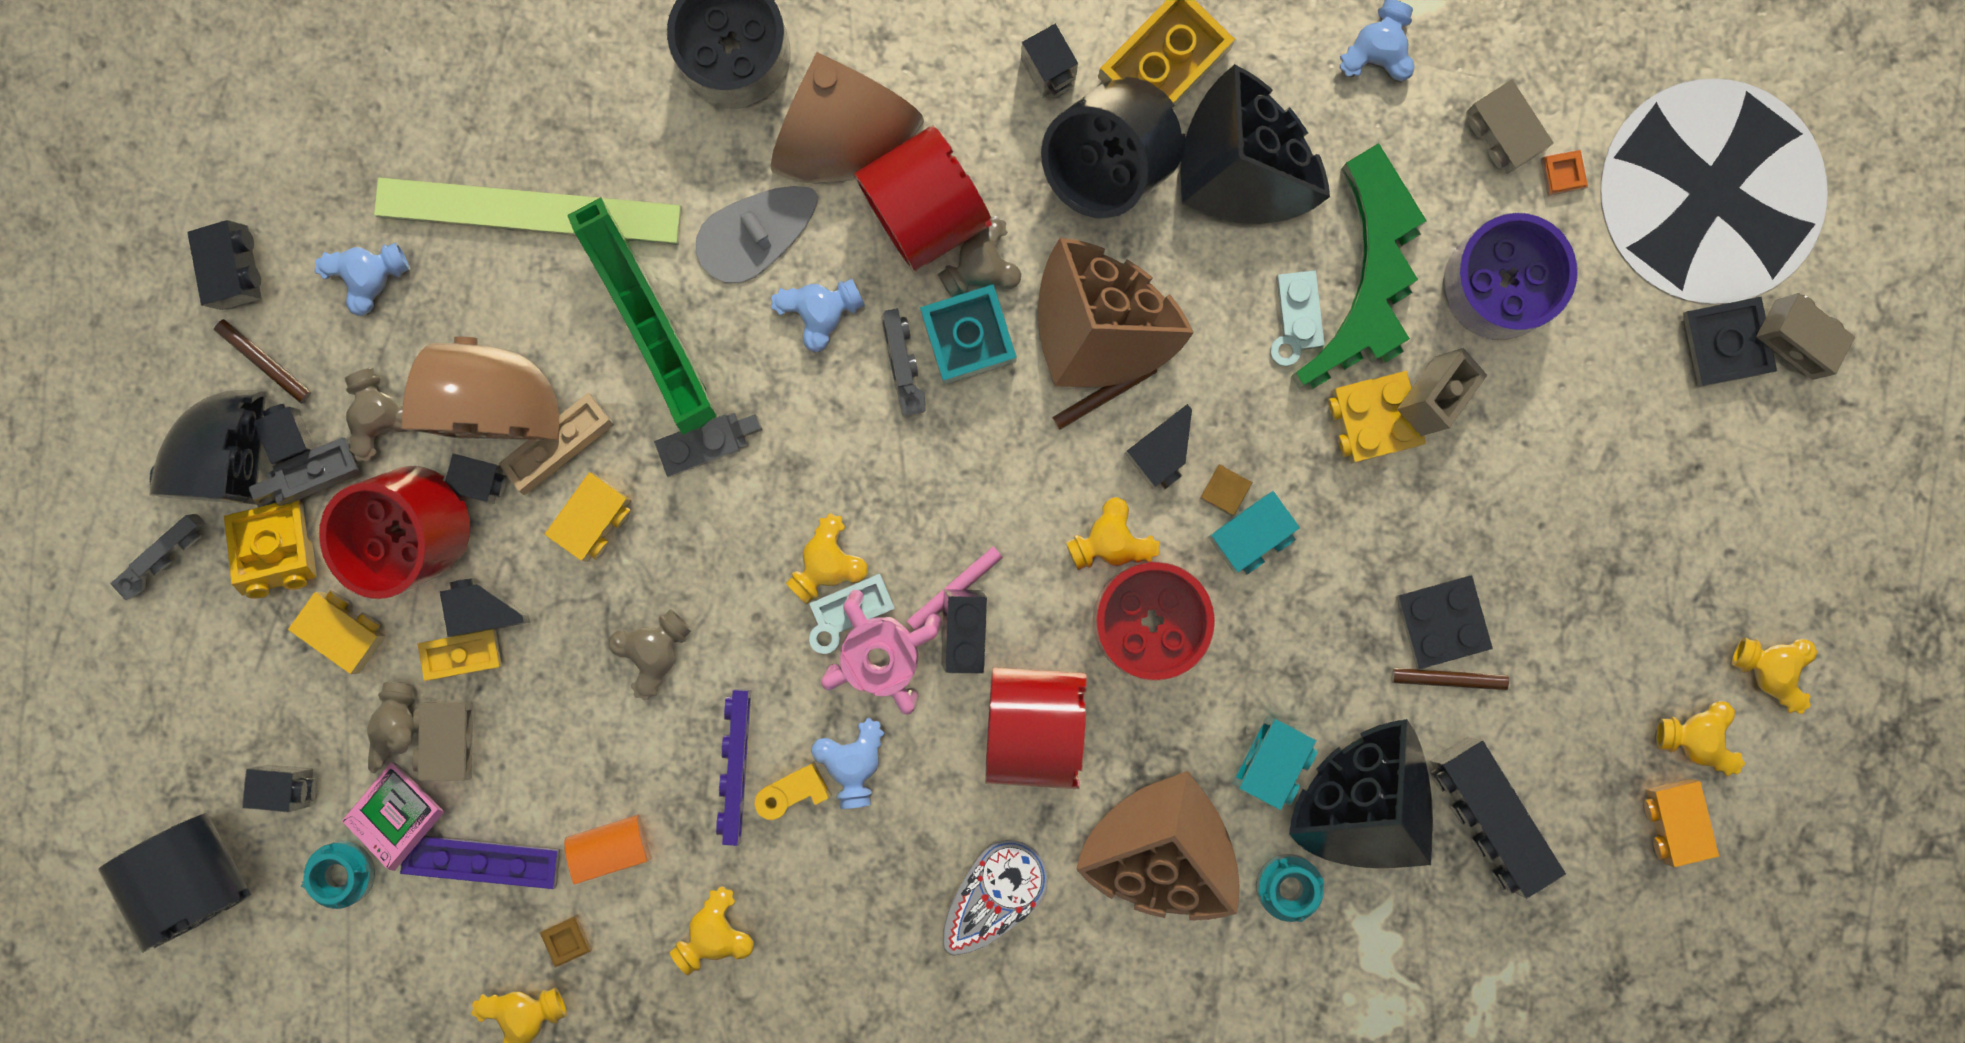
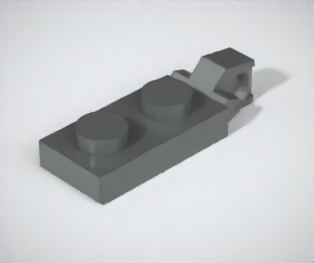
(902, 365)
(713, 441)
(306, 474)
(156, 557)

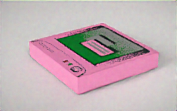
(392, 816)

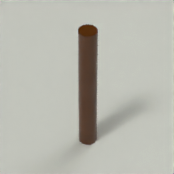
(262, 361)
(1094, 401)
(1450, 679)

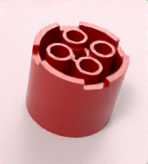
(923, 198)
(393, 532)
(1184, 626)
(1036, 728)

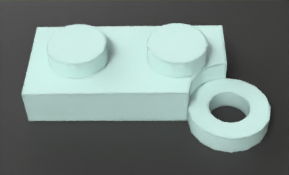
(1299, 315)
(831, 614)

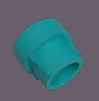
(318, 878)
(1309, 895)

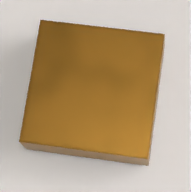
(1226, 490)
(565, 941)

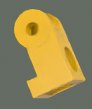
(780, 795)

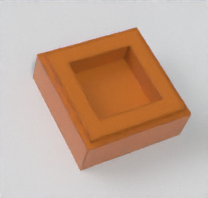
(1564, 172)

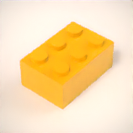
(1171, 49)

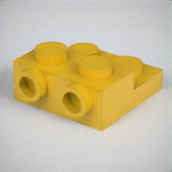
(1371, 417)
(269, 549)

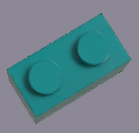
(1254, 533)

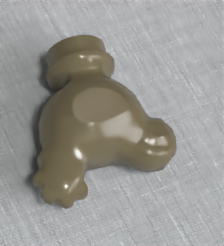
(981, 263)
(369, 413)
(650, 651)
(390, 724)

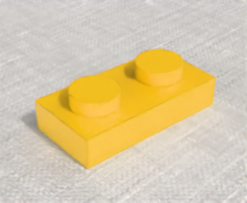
(459, 655)

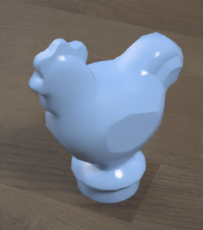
(1383, 44)
(363, 273)
(818, 309)
(851, 763)

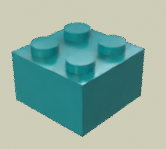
(968, 334)
(1275, 763)

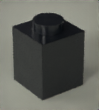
(283, 433)
(475, 478)

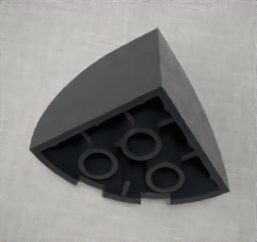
(1249, 156)
(212, 450)
(1369, 803)

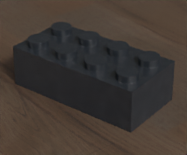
(1497, 818)

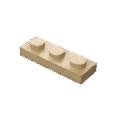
(540, 458)

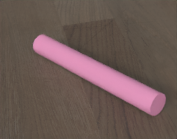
(962, 582)

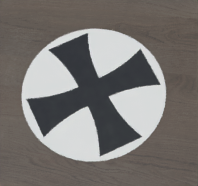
(1714, 191)

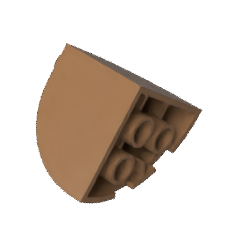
(839, 124)
(1104, 318)
(478, 394)
(1165, 853)

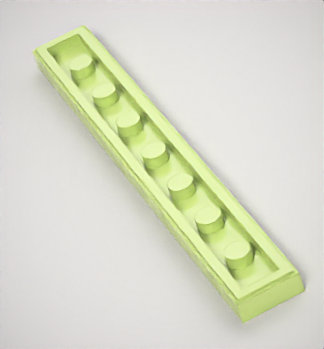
(518, 209)

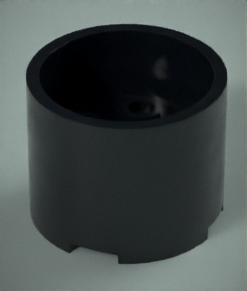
(733, 80)
(1112, 147)
(174, 881)

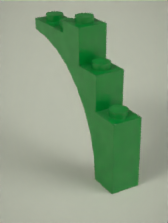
(1386, 217)
(643, 315)

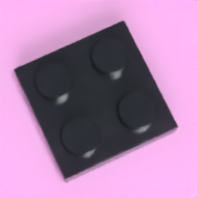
(1726, 342)
(1444, 622)

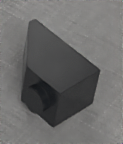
(1163, 450)
(477, 609)

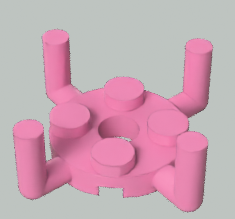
(886, 635)

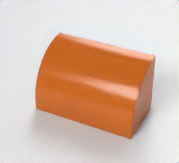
(606, 849)

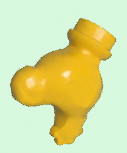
(1112, 540)
(826, 562)
(1777, 669)
(1703, 738)
(711, 935)
(520, 1014)

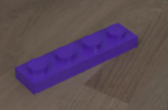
(733, 783)
(483, 862)

